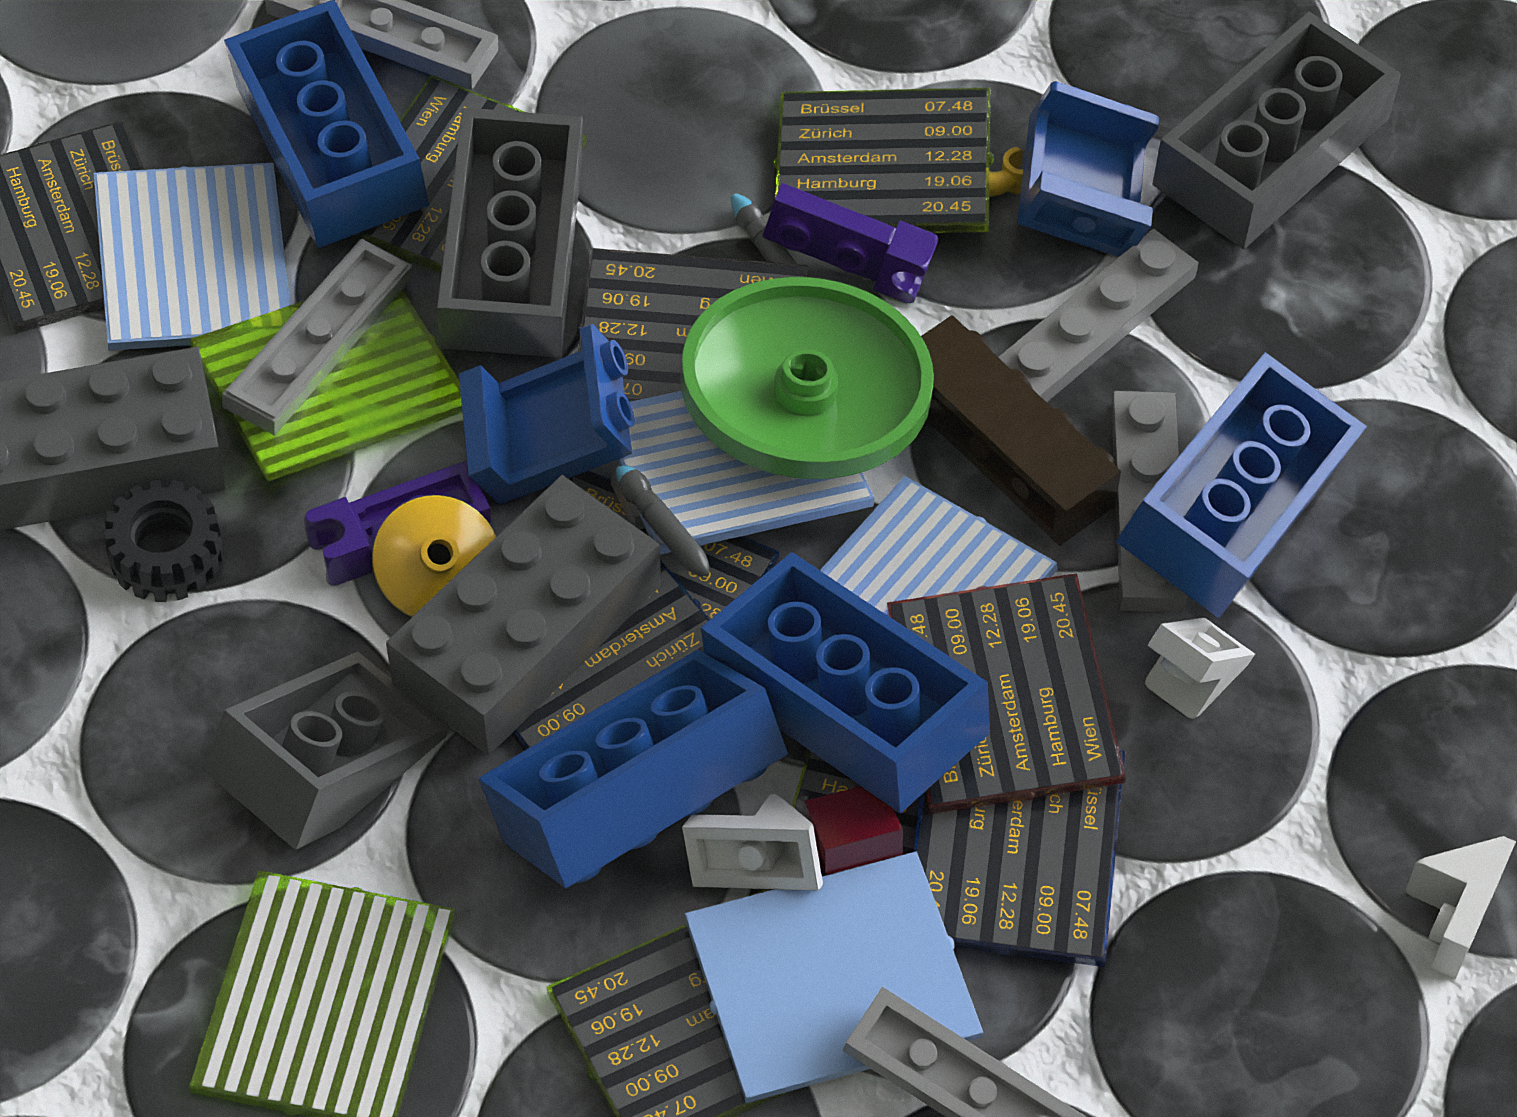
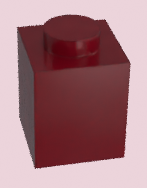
(853, 830)

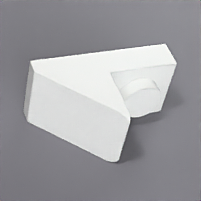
(1194, 664)
(754, 851)
(1462, 888)

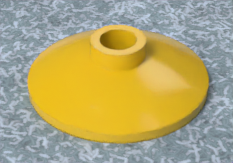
(402, 544)

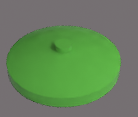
(806, 377)

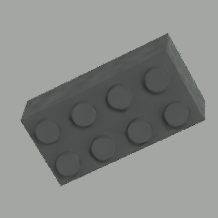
(1275, 129)
(510, 233)
(100, 429)
(524, 614)

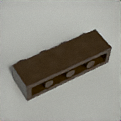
(1016, 435)

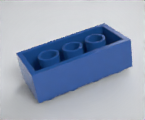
(327, 123)
(1240, 484)
(851, 681)
(633, 767)

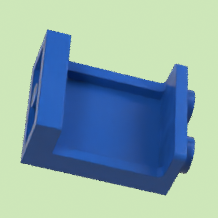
(1086, 169)
(547, 419)

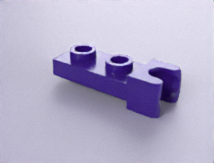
(852, 241)
(350, 528)

